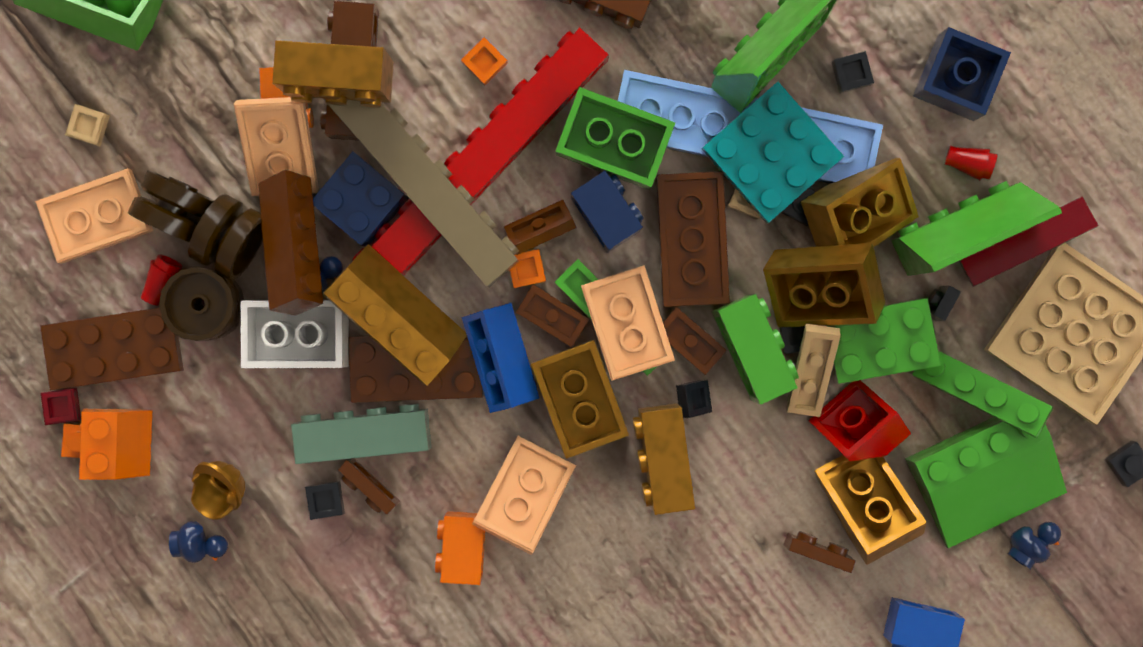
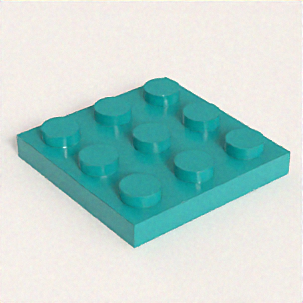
(772, 152)

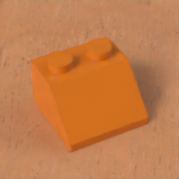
(115, 444)

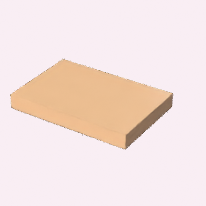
(275, 139)
(91, 216)
(627, 323)
(524, 495)

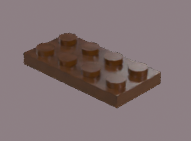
(693, 239)
(109, 349)
(380, 377)

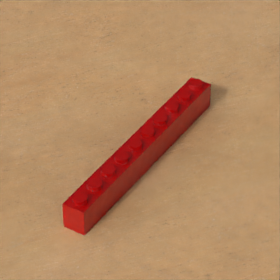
(499, 142)

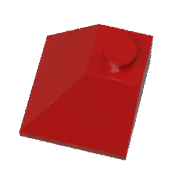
(860, 423)

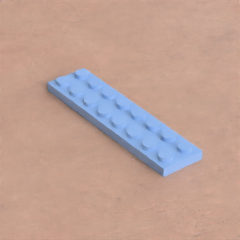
(703, 113)

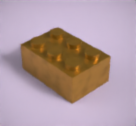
(333, 73)
(825, 285)
(579, 399)
(664, 459)

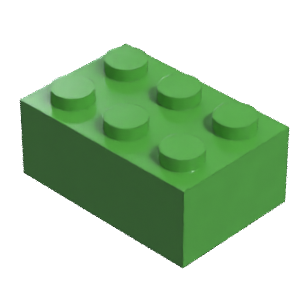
(614, 138)
(895, 344)
(756, 348)

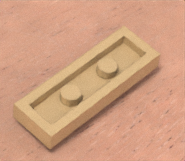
(814, 369)

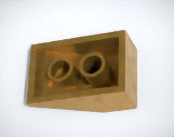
(861, 207)
(871, 505)

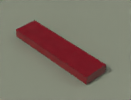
(1030, 243)

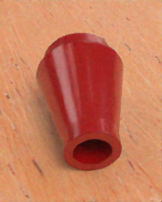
(972, 161)
(158, 274)

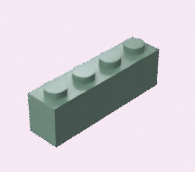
(361, 435)

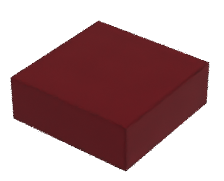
(61, 406)

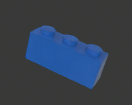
(500, 357)

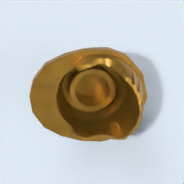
(217, 489)

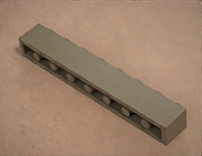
(430, 189)

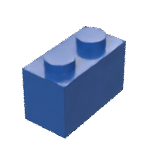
(922, 625)

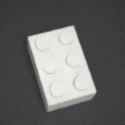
(290, 341)

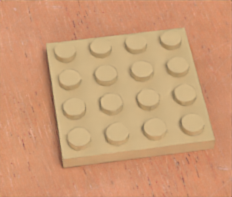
(1073, 333)

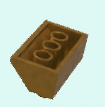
(396, 315)

